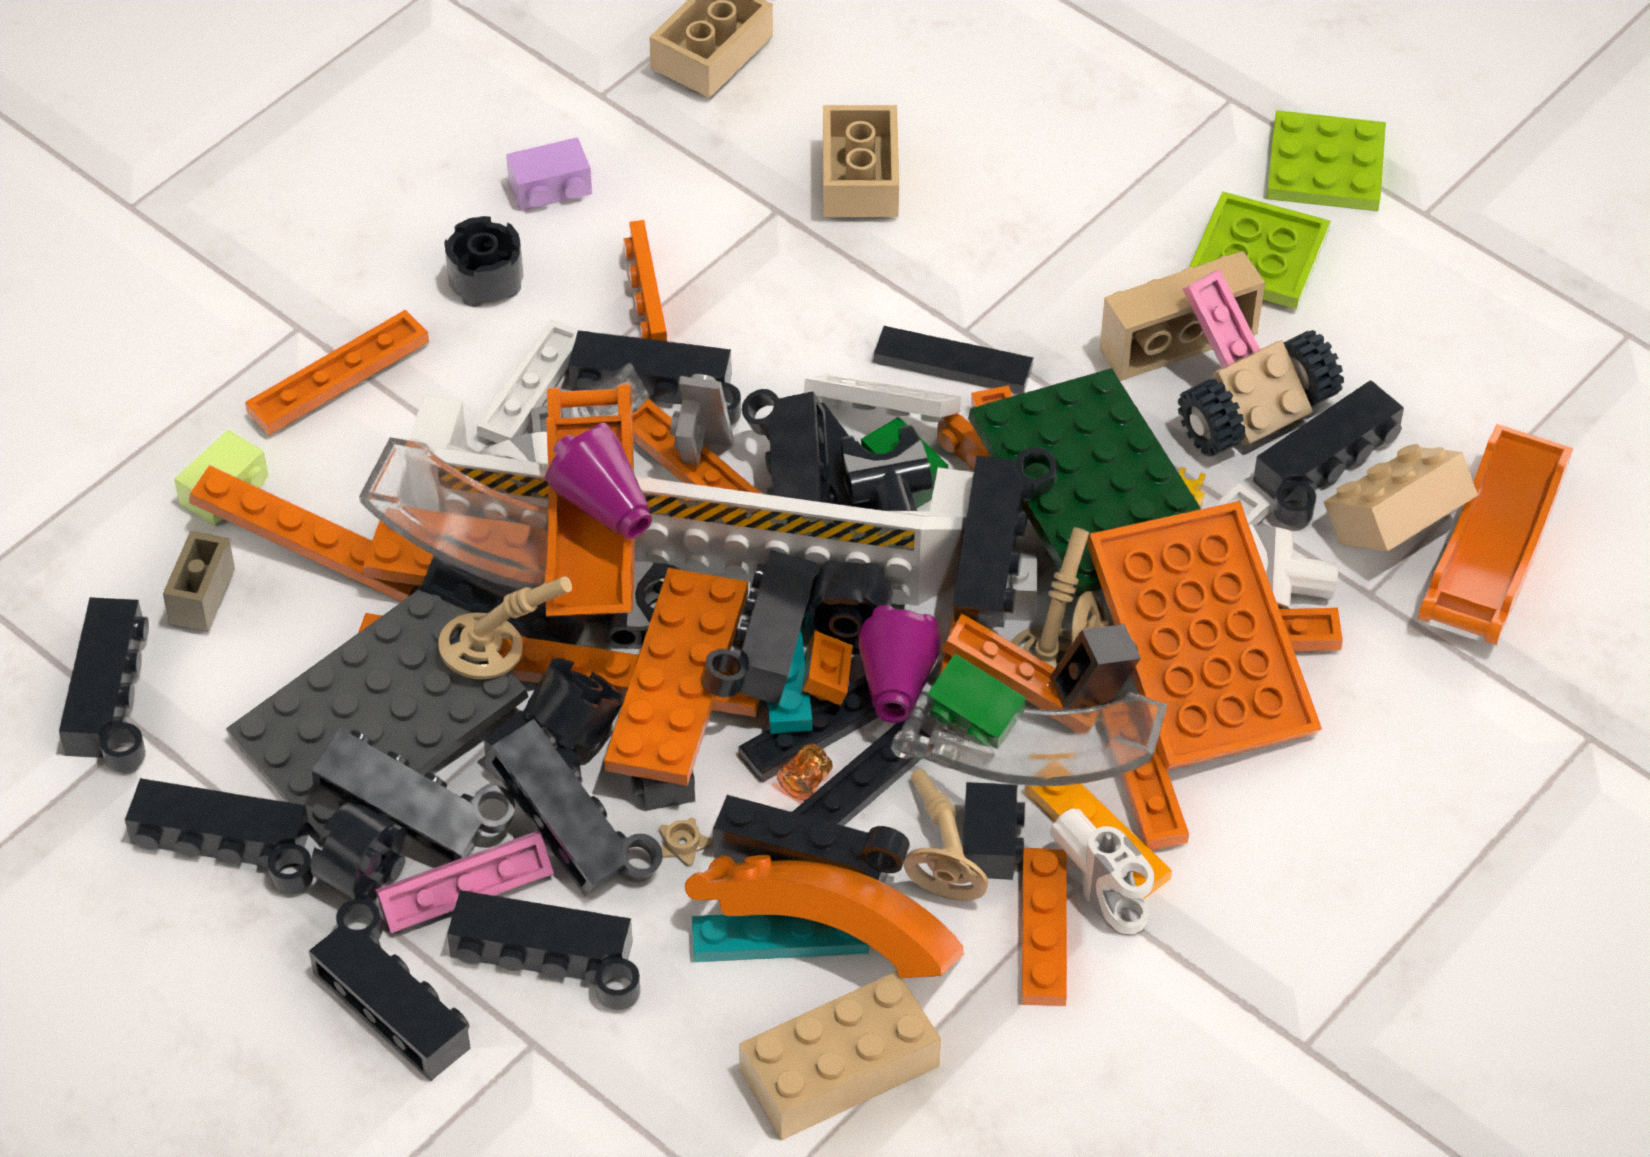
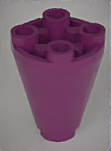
(600, 481)
(897, 659)

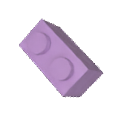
(549, 174)

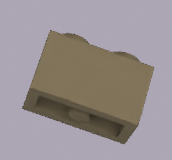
(199, 581)

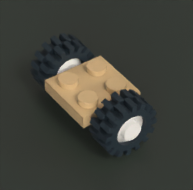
(1260, 393)

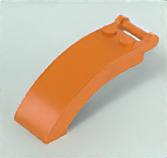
(1497, 534)
(578, 545)
(836, 897)

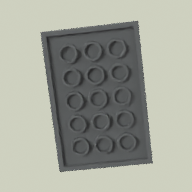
(384, 686)

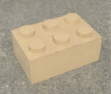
(710, 41)
(860, 161)
(1400, 497)

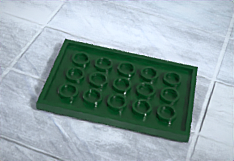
(1104, 457)

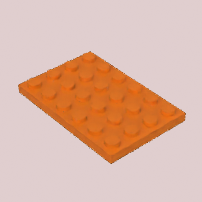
(1204, 633)

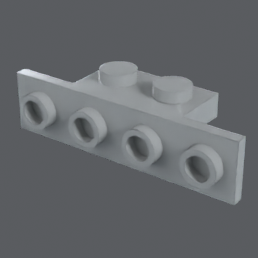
(701, 418)

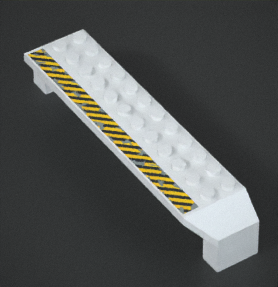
(734, 530)

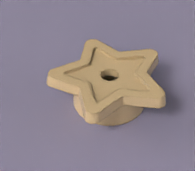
(683, 830)

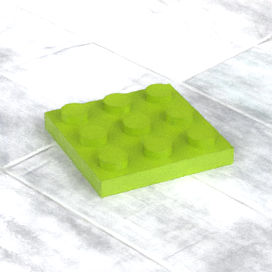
(1326, 160)
(1275, 240)

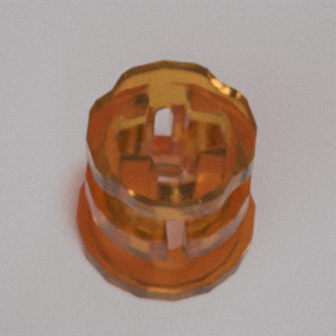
(804, 770)

